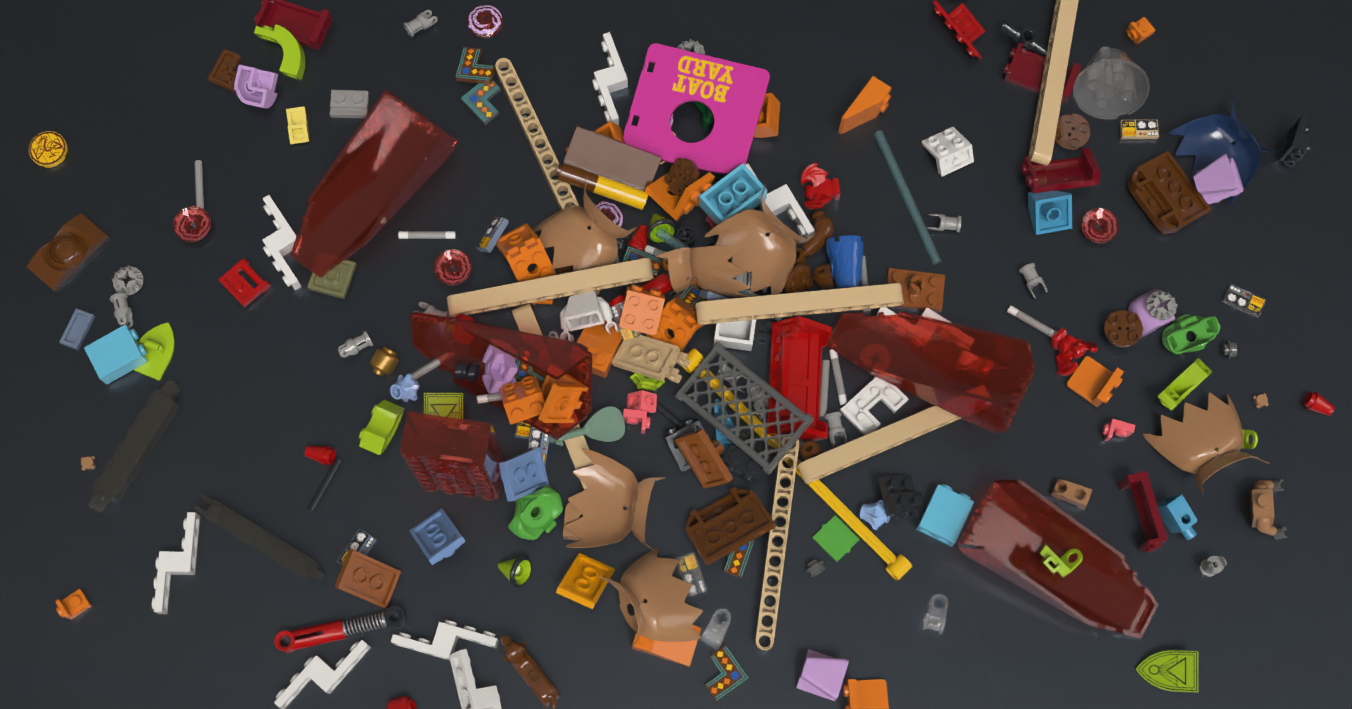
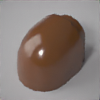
(823, 277)
(810, 449)

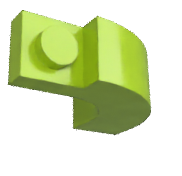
(294, 57)
(1184, 384)

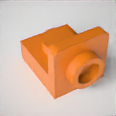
(1140, 30)
(73, 605)

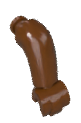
(823, 229)

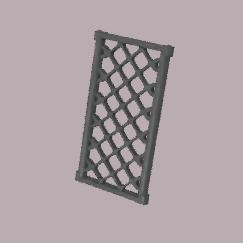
(766, 388)

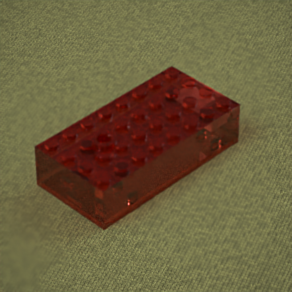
(453, 455)

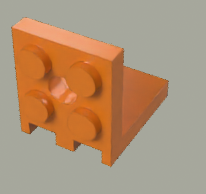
(675, 204)
(524, 248)
(680, 321)
(560, 399)

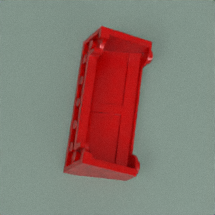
(797, 373)

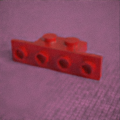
(964, 23)

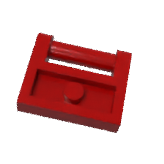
(240, 287)

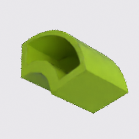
(381, 427)

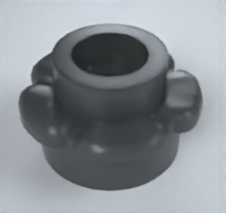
(1229, 349)
(815, 567)

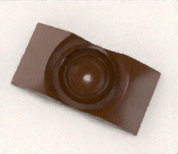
(66, 251)

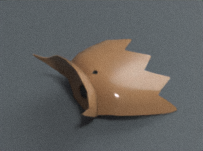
(575, 243)
(765, 256)
(707, 267)
(1193, 442)
(602, 503)
(665, 613)

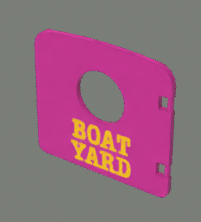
(680, 76)

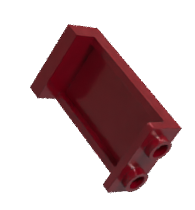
(303, 23)
(1027, 72)
(1062, 173)
(1147, 510)

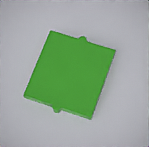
(836, 538)

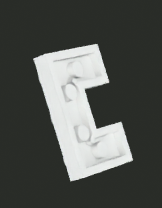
(858, 407)

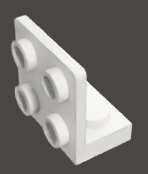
(950, 150)

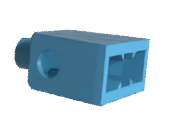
(1177, 515)

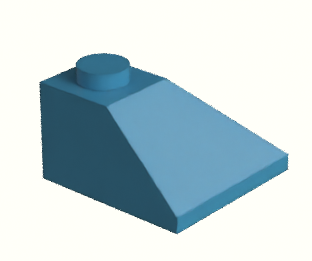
(1050, 211)

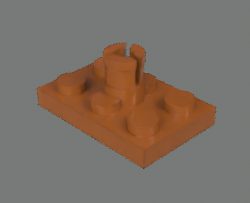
(919, 289)
(704, 458)
(367, 579)

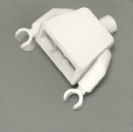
(585, 311)

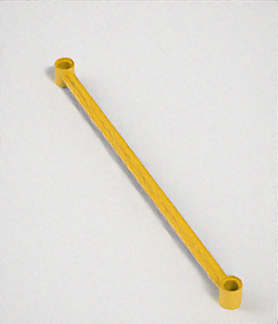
(897, 566)

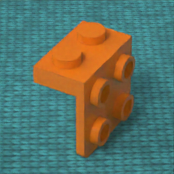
(642, 309)
(1094, 381)
(522, 399)
(866, 694)

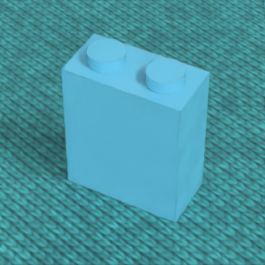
(116, 354)
(945, 515)

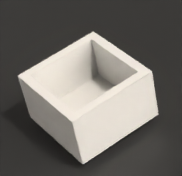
(735, 334)

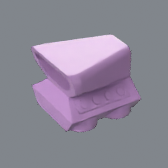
(1219, 180)
(822, 675)

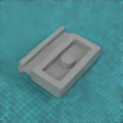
(349, 104)

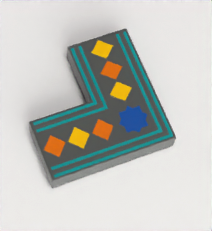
(478, 101)

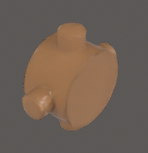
(1260, 400)
(88, 463)

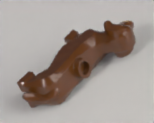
(530, 672)

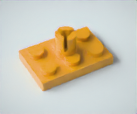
(583, 581)

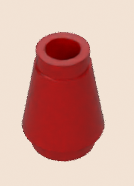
(639, 239)
(1317, 403)
(321, 454)

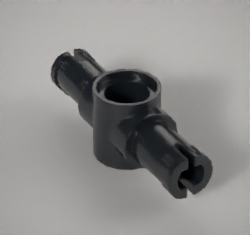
(1019, 34)

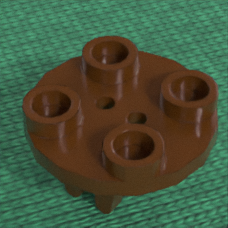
(1079, 135)
(678, 172)
(799, 279)
(1123, 320)

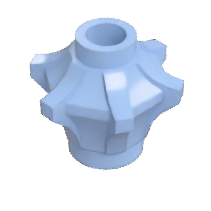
(405, 388)
(874, 514)

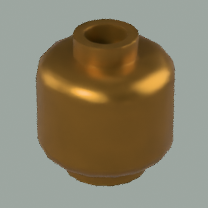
(384, 361)

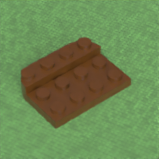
(1167, 194)
(728, 524)

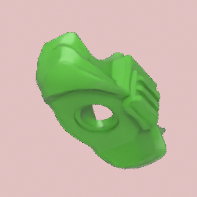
(1175, 334)
(536, 513)

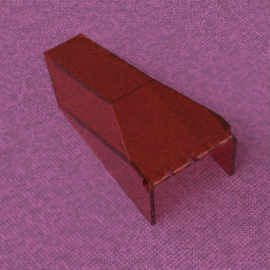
(369, 182)
(468, 341)
(942, 362)
(1008, 542)

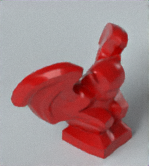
(821, 190)
(1069, 349)

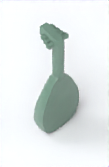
(604, 425)

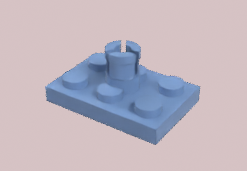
(523, 474)
(437, 536)

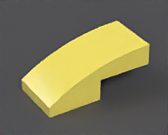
(297, 125)

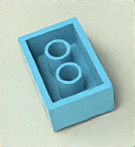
(732, 195)

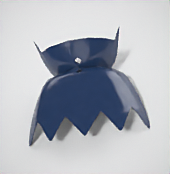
(1213, 137)

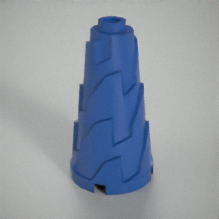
(846, 260)

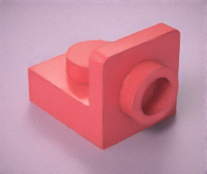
(642, 401)
(635, 416)
(1120, 428)

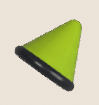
(656, 223)
(516, 570)

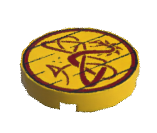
(48, 149)

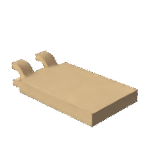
(651, 358)

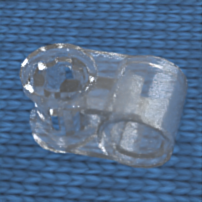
(935, 615)
(716, 631)

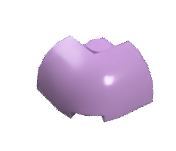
(255, 86)
(1149, 323)
(498, 369)

